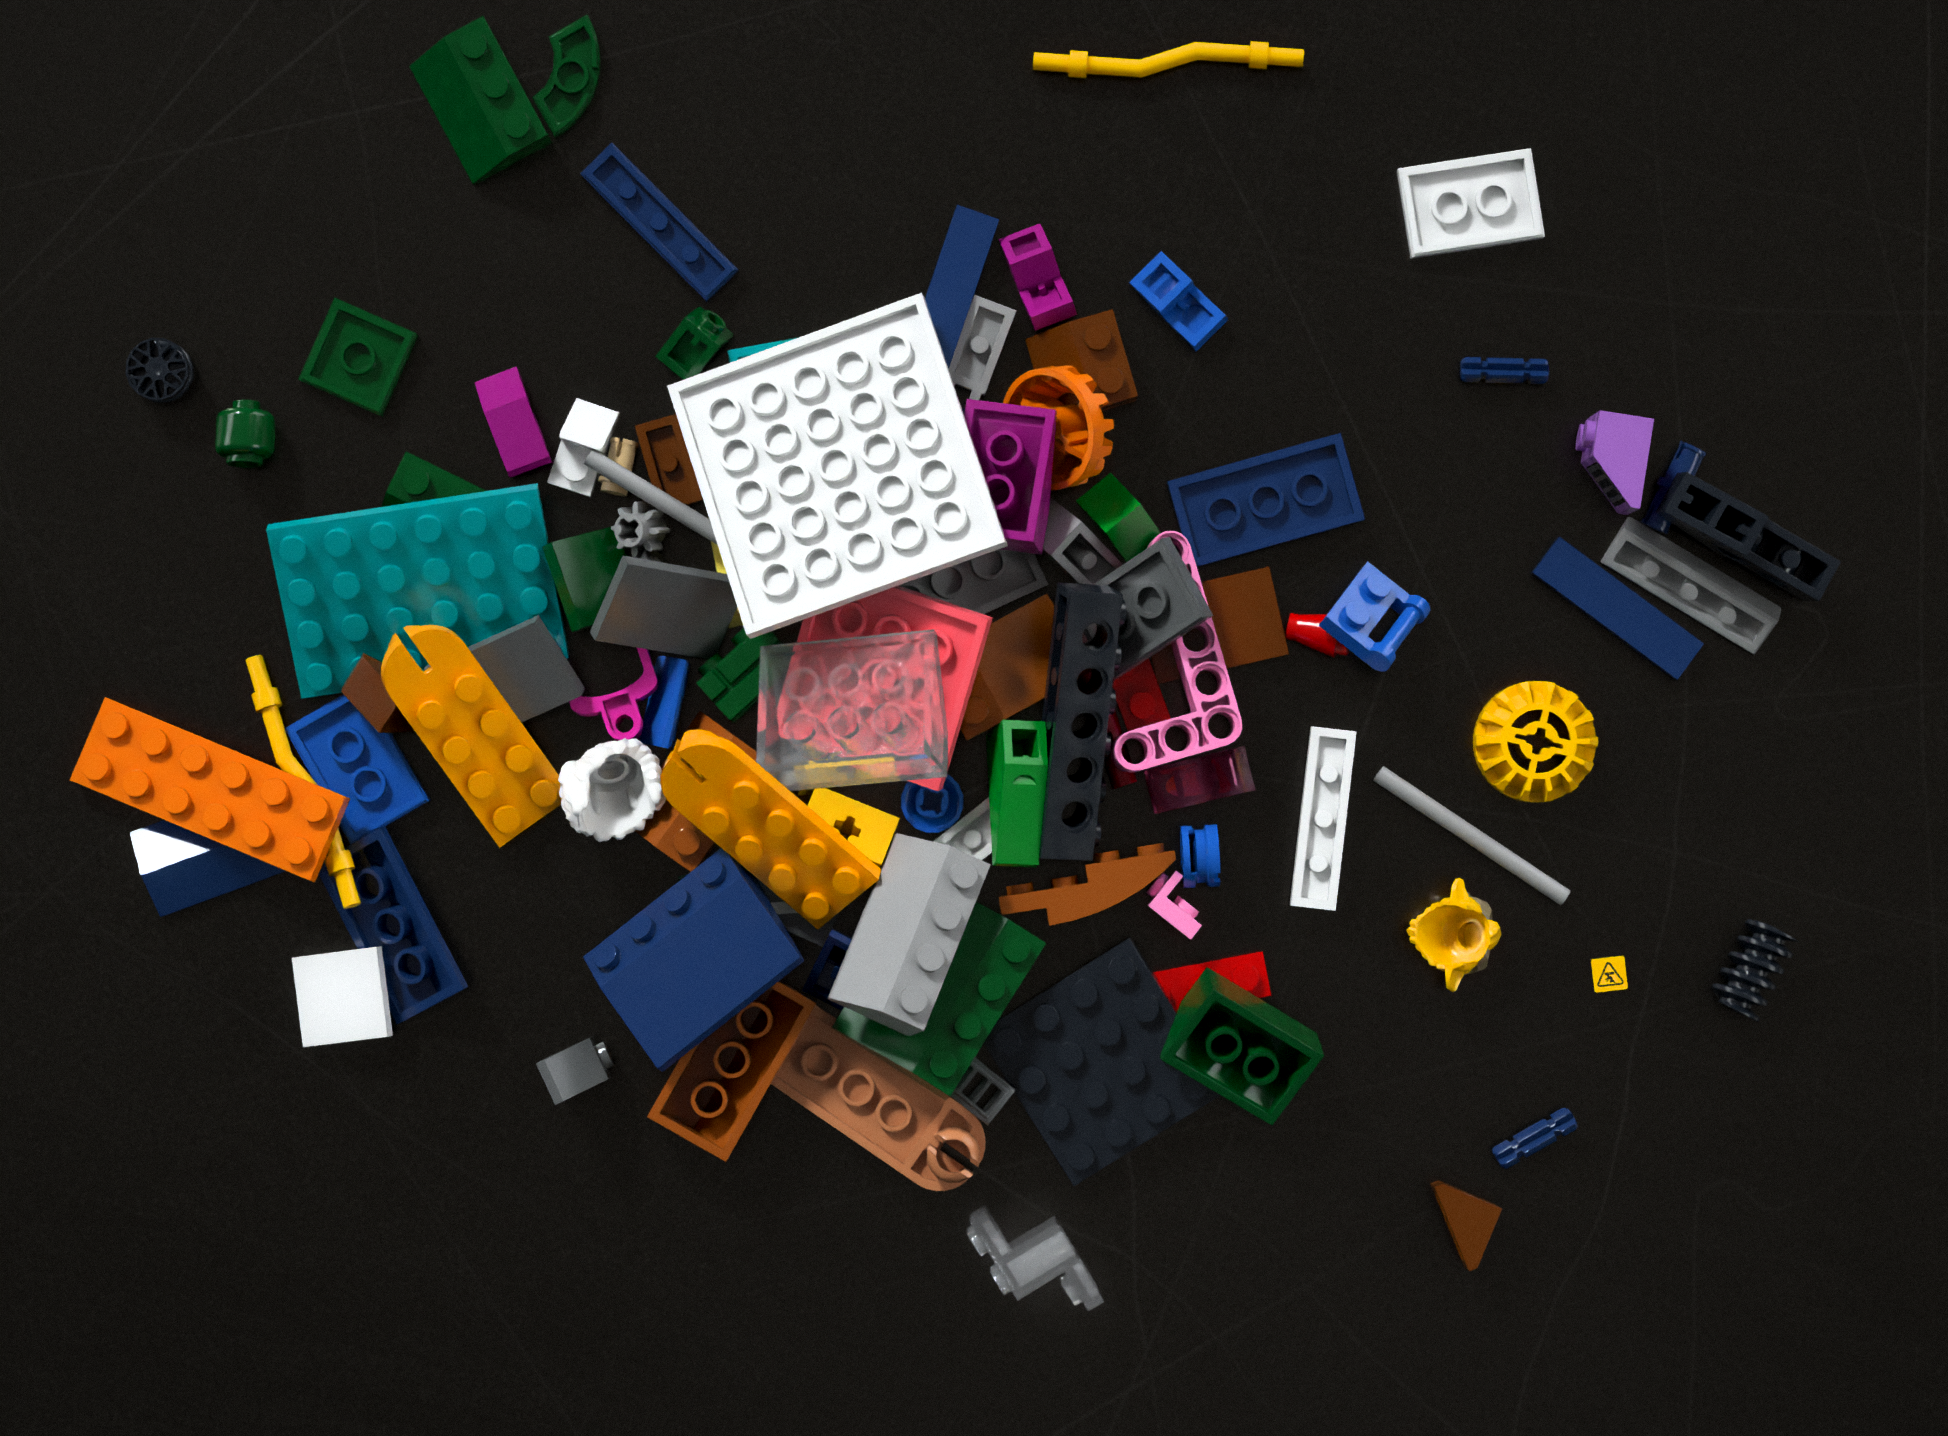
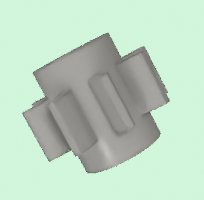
(640, 529)

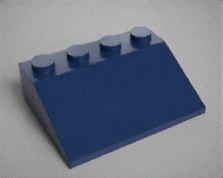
(693, 958)

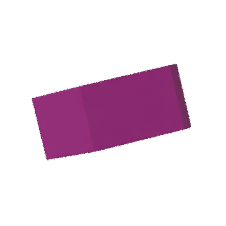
(1037, 276)
(512, 422)

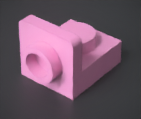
(1177, 913)

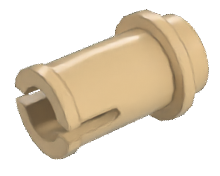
(624, 455)

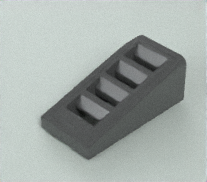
(997, 1100)

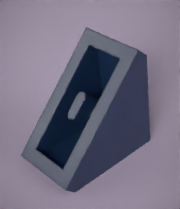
(827, 967)

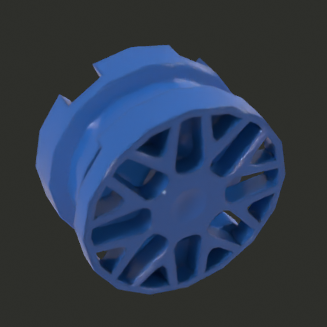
(931, 809)
(1205, 856)

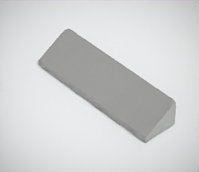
(1691, 585)

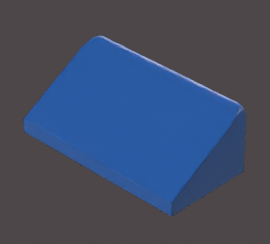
(666, 702)

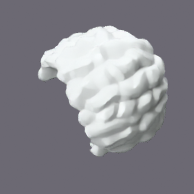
(611, 789)

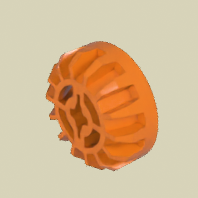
(1079, 426)

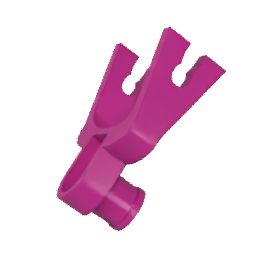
(621, 703)

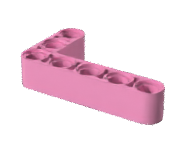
(1201, 705)

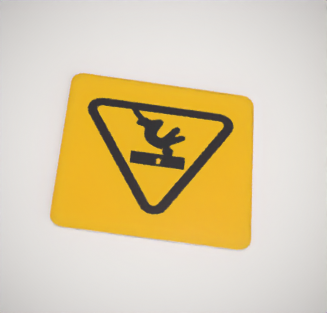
(1609, 974)

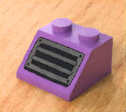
(1616, 456)

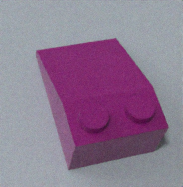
(1017, 462)

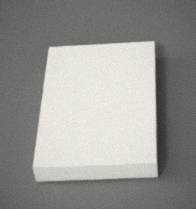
(1470, 203)

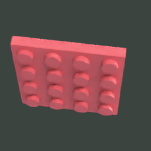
(899, 609)

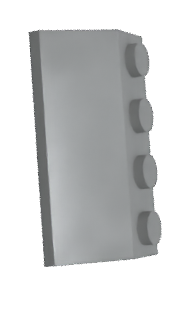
(909, 933)

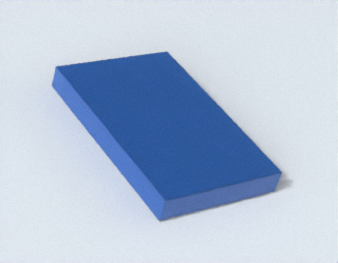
(359, 763)

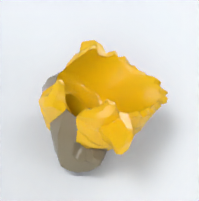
(1456, 934)

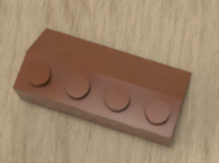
(729, 1071)

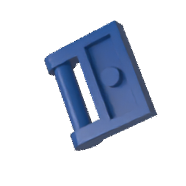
(1362, 608)

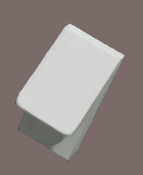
(584, 429)

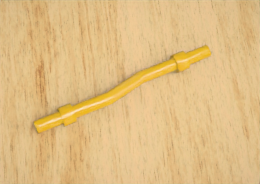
(1257, 55)
(267, 702)

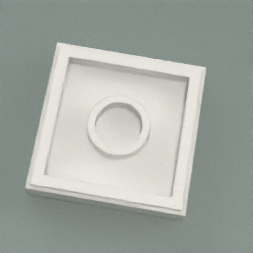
(342, 996)

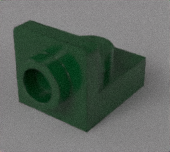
(694, 343)

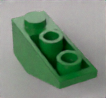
(1017, 790)

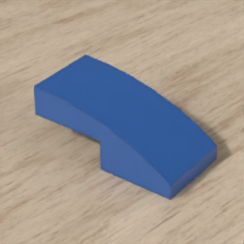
(1178, 301)

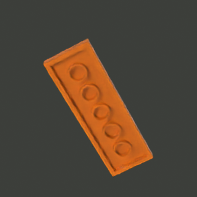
(210, 789)

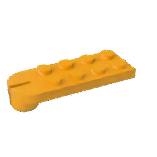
(471, 731)
(765, 826)

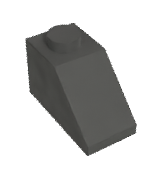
(576, 1069)

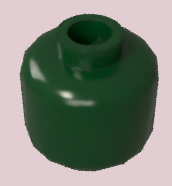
(245, 434)

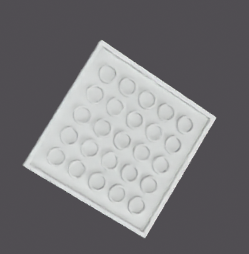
(836, 466)

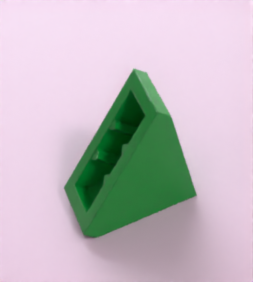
(1119, 517)

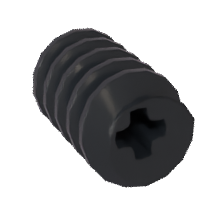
(1753, 968)

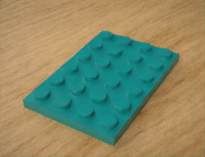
(429, 562)

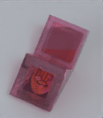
(1199, 780)

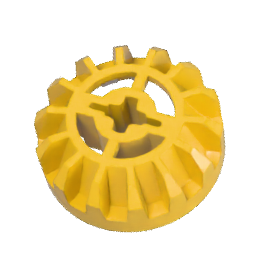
(1494, 733)

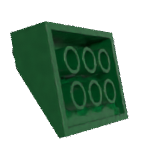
(975, 992)

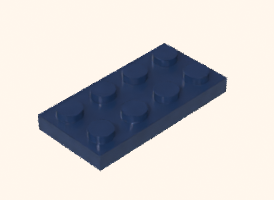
(1266, 500)

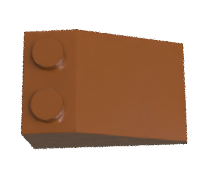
(1011, 667)

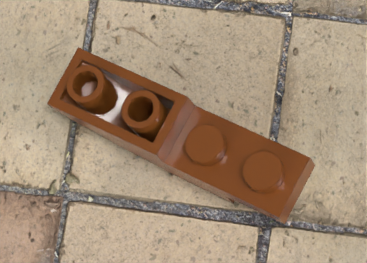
(1107, 884)

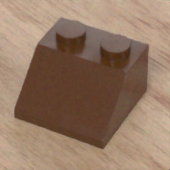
(1094, 349)

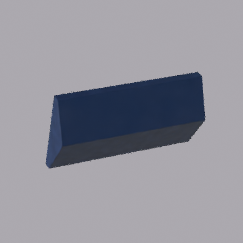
(190, 868)
(396, 917)

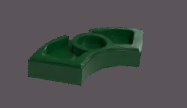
(573, 76)

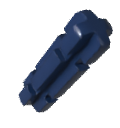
(1504, 370)
(1535, 1138)

